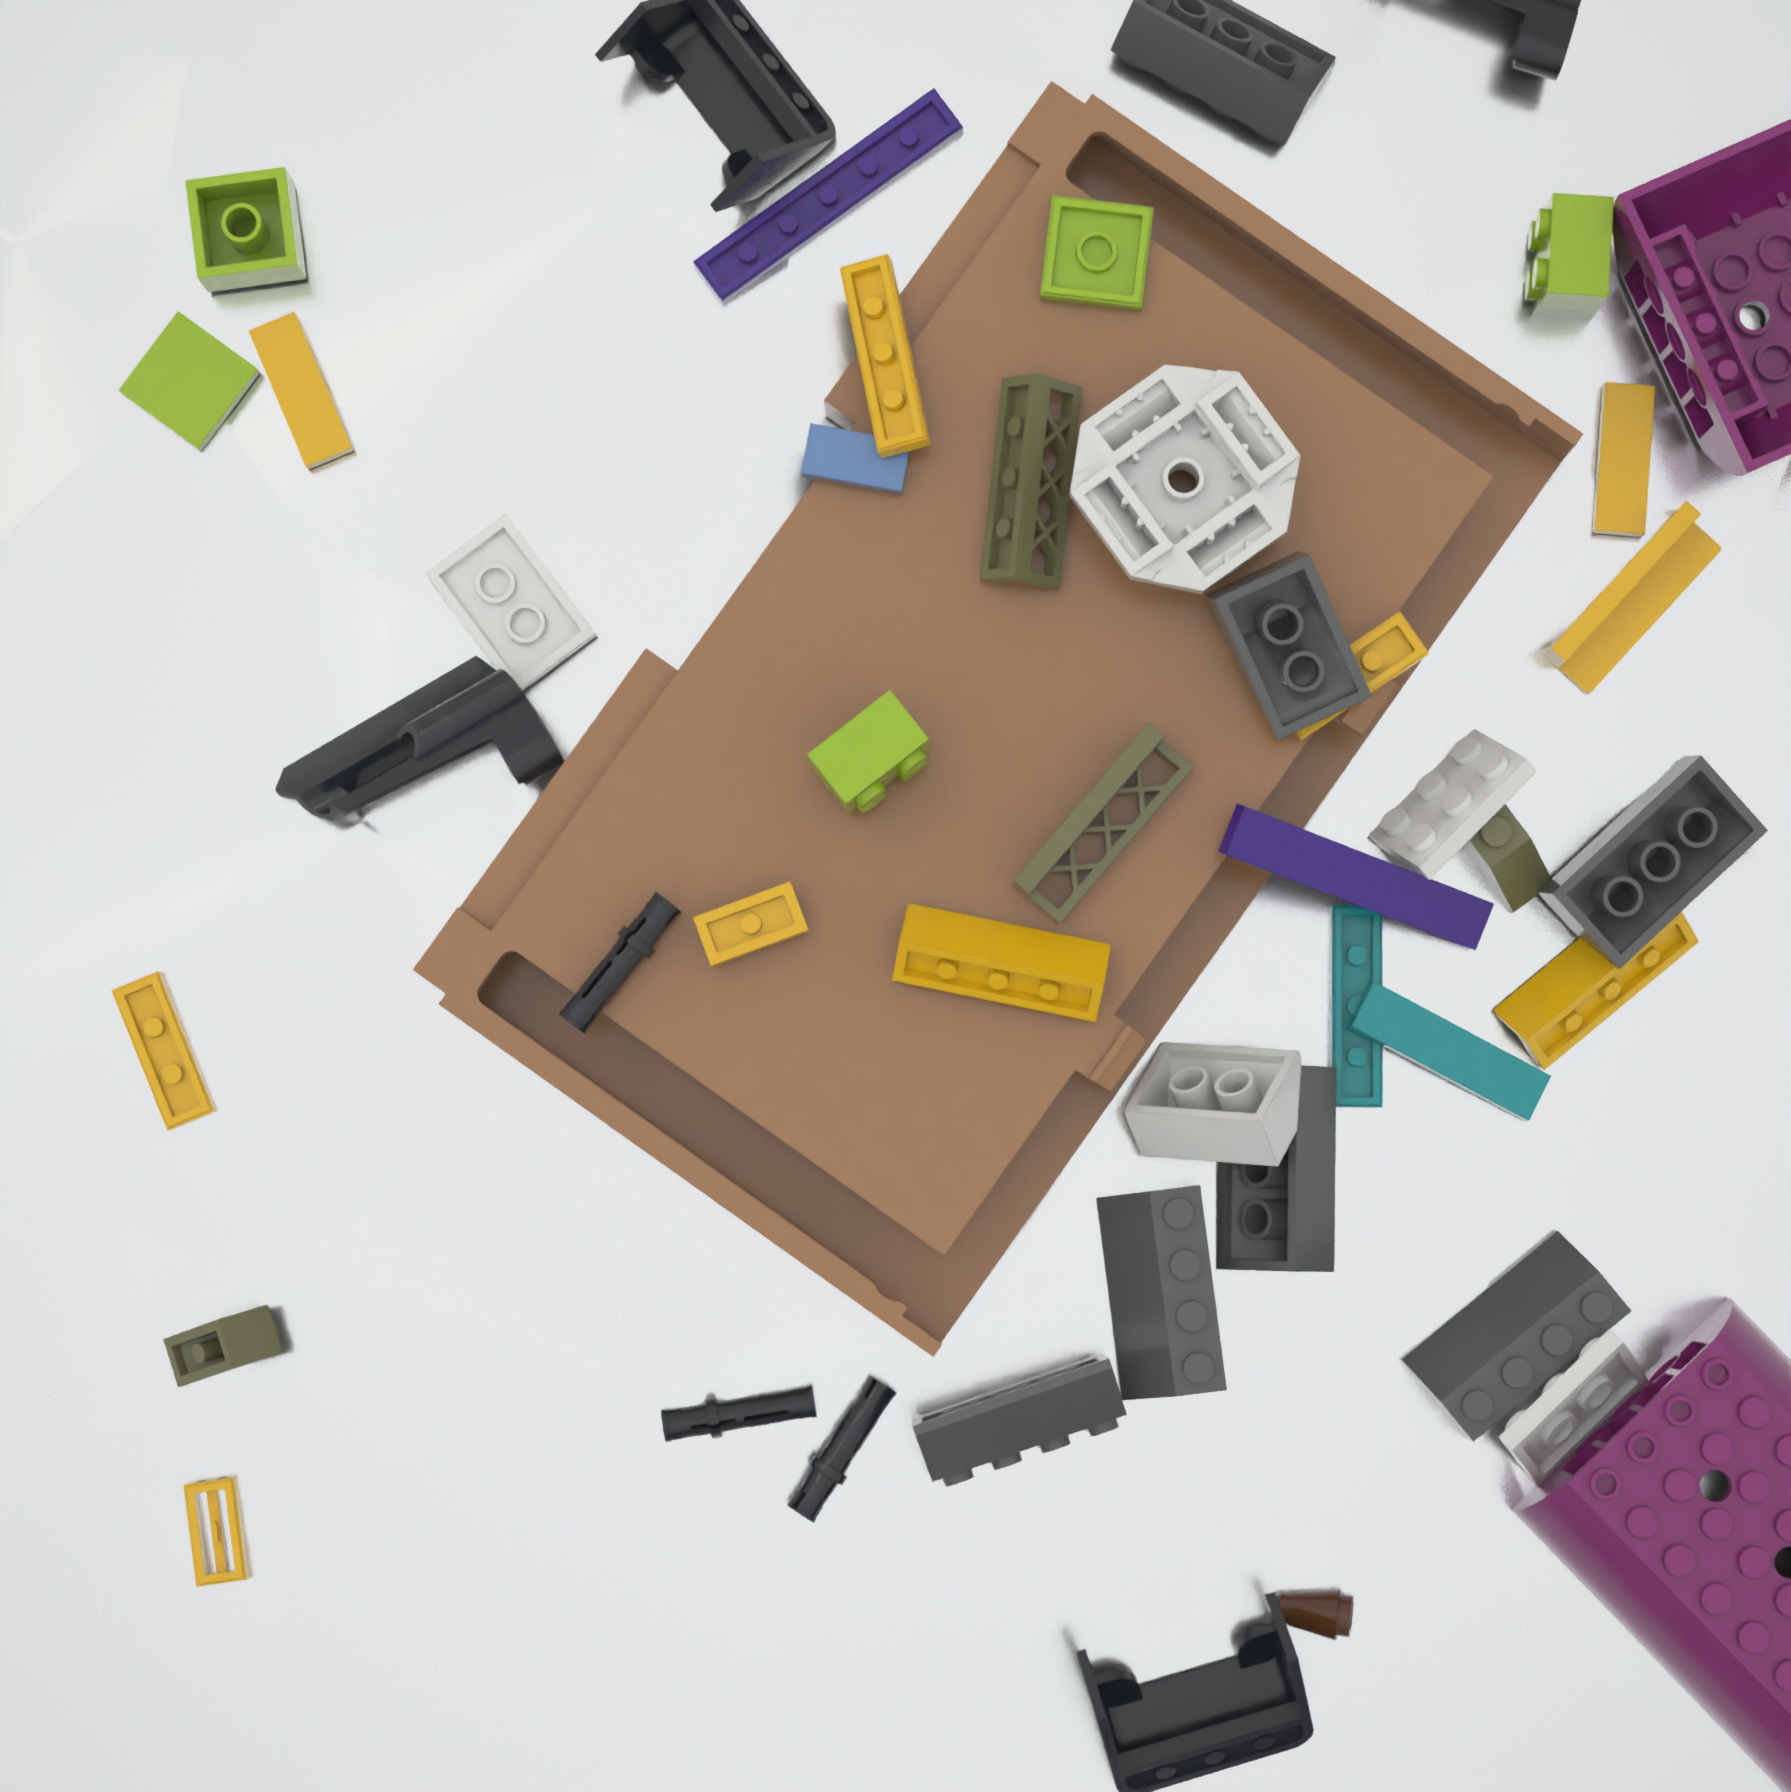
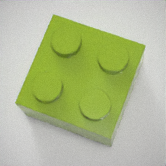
(245, 229)
(1571, 256)
(870, 754)

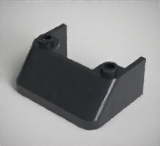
(735, 83)
(1203, 1716)

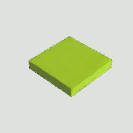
(1096, 253)
(189, 381)

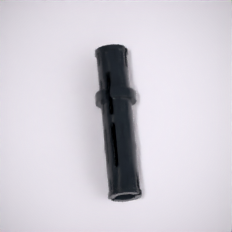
(627, 953)
(738, 1413)
(837, 1455)

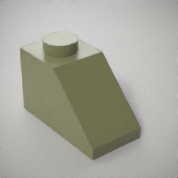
(1508, 859)
(223, 1345)

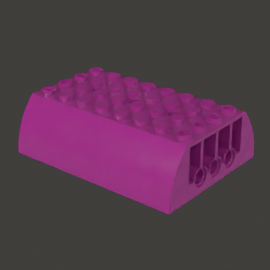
(1691, 259)
(1685, 1569)

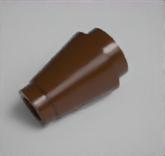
(1319, 1612)

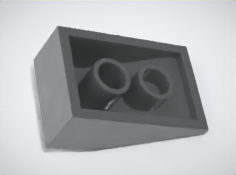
(1289, 644)

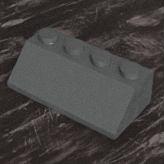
(1227, 60)
(1653, 860)
(1286, 1212)
(1161, 1293)
(1515, 1335)
(1018, 1419)

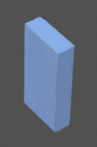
(852, 460)

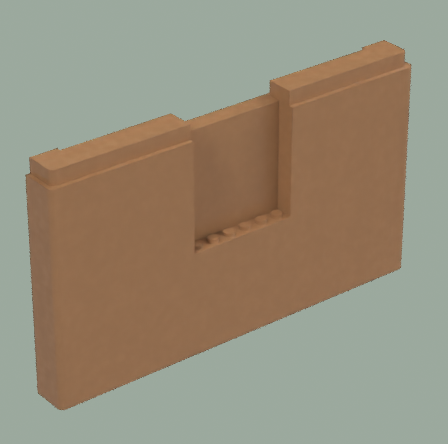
(801, 1087)

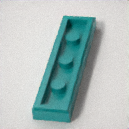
(1354, 963)
(1449, 1051)

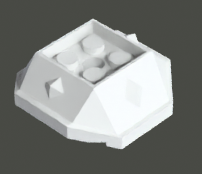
(1197, 425)

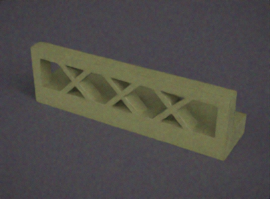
(1022, 478)
(1088, 810)

